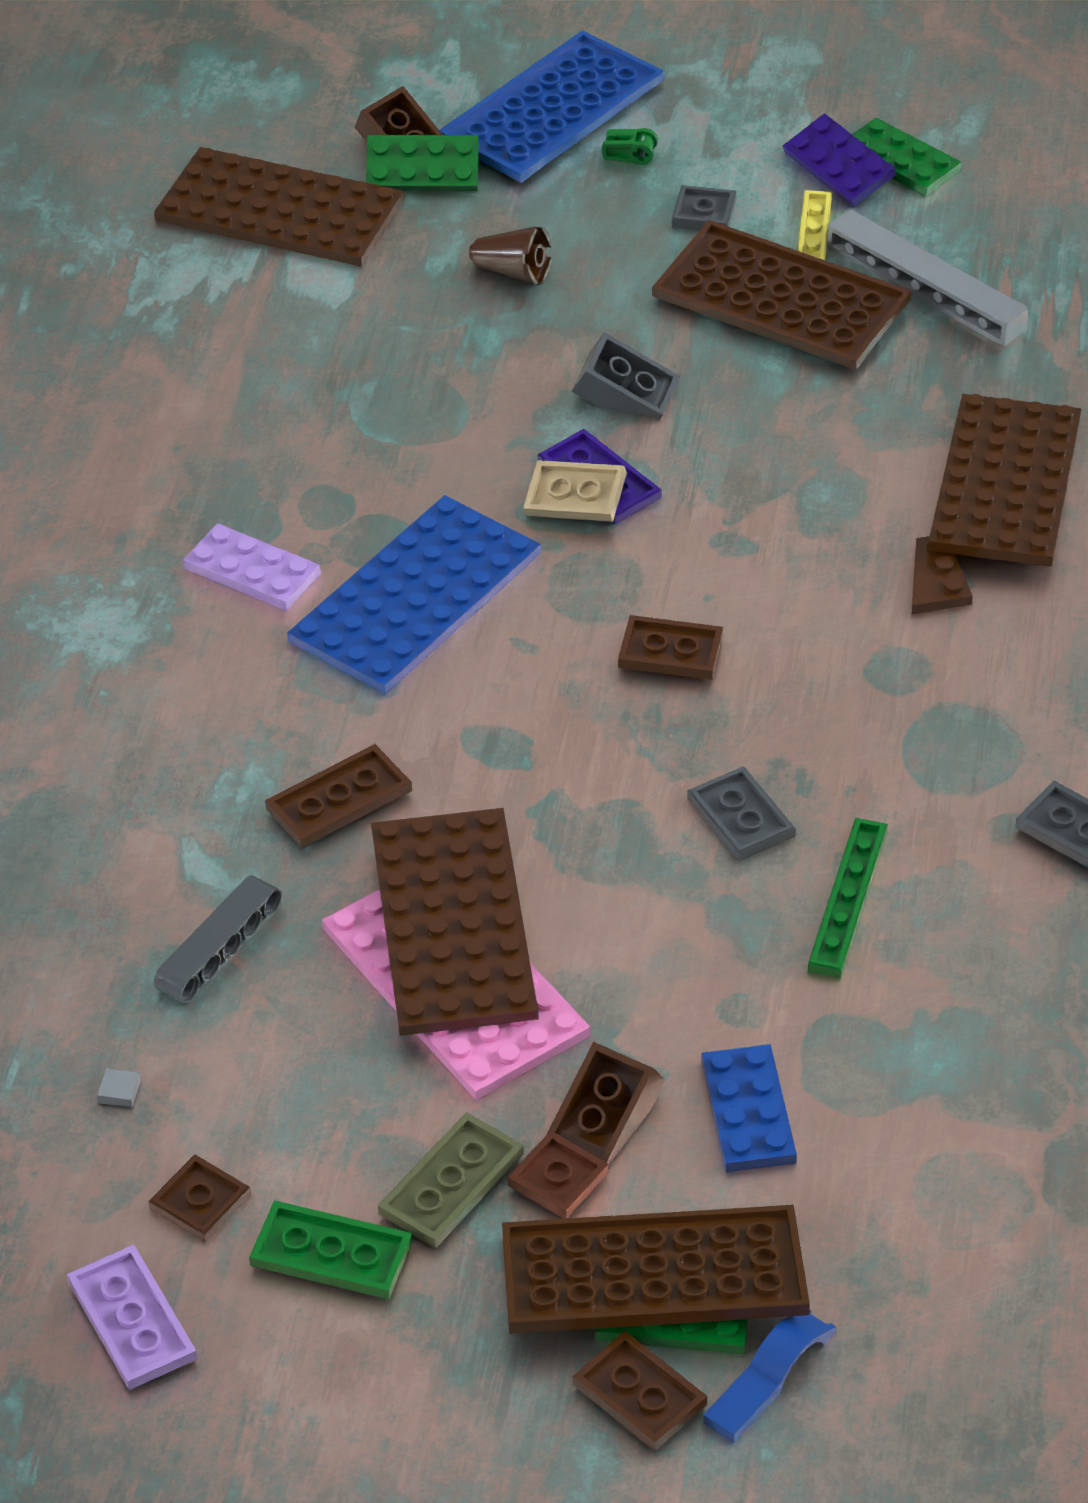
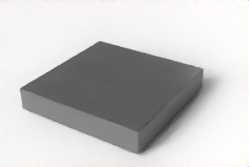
(701, 204)

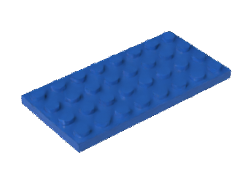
(554, 104)
(414, 594)

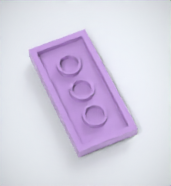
(252, 567)
(132, 1317)

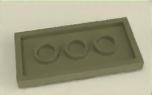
(450, 1180)

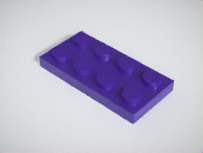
(839, 160)

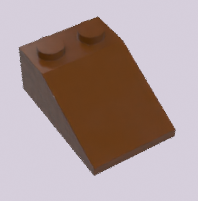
(395, 115)
(606, 1102)

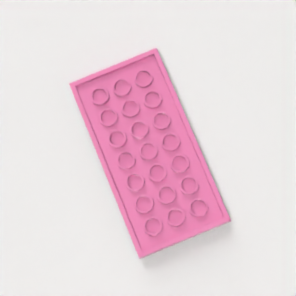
(476, 1056)

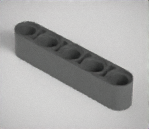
(217, 939)

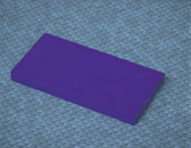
(585, 448)

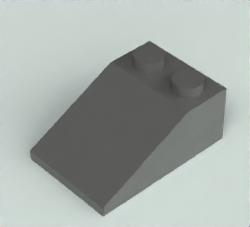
(625, 379)

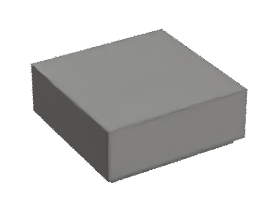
(118, 1087)

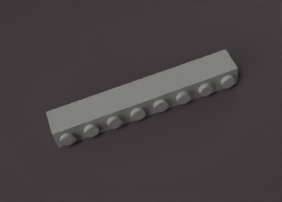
(928, 277)

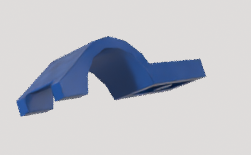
(765, 1375)

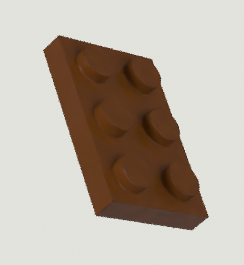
(670, 647)
(639, 1390)

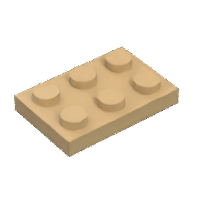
(575, 490)

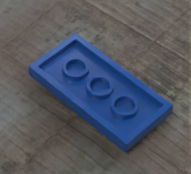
(748, 1108)

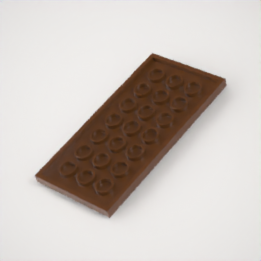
(280, 206)
(782, 294)
(1005, 480)
(453, 922)
(654, 1269)

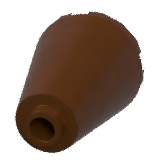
(514, 254)

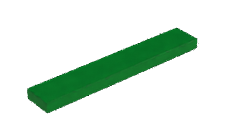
(847, 898)

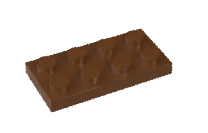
(338, 795)

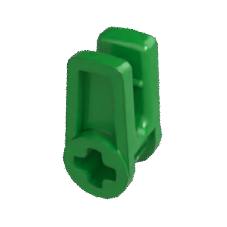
(627, 145)

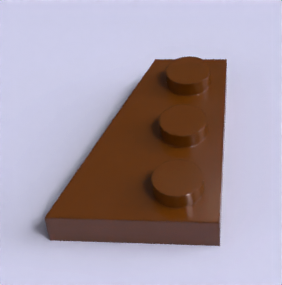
(937, 580)

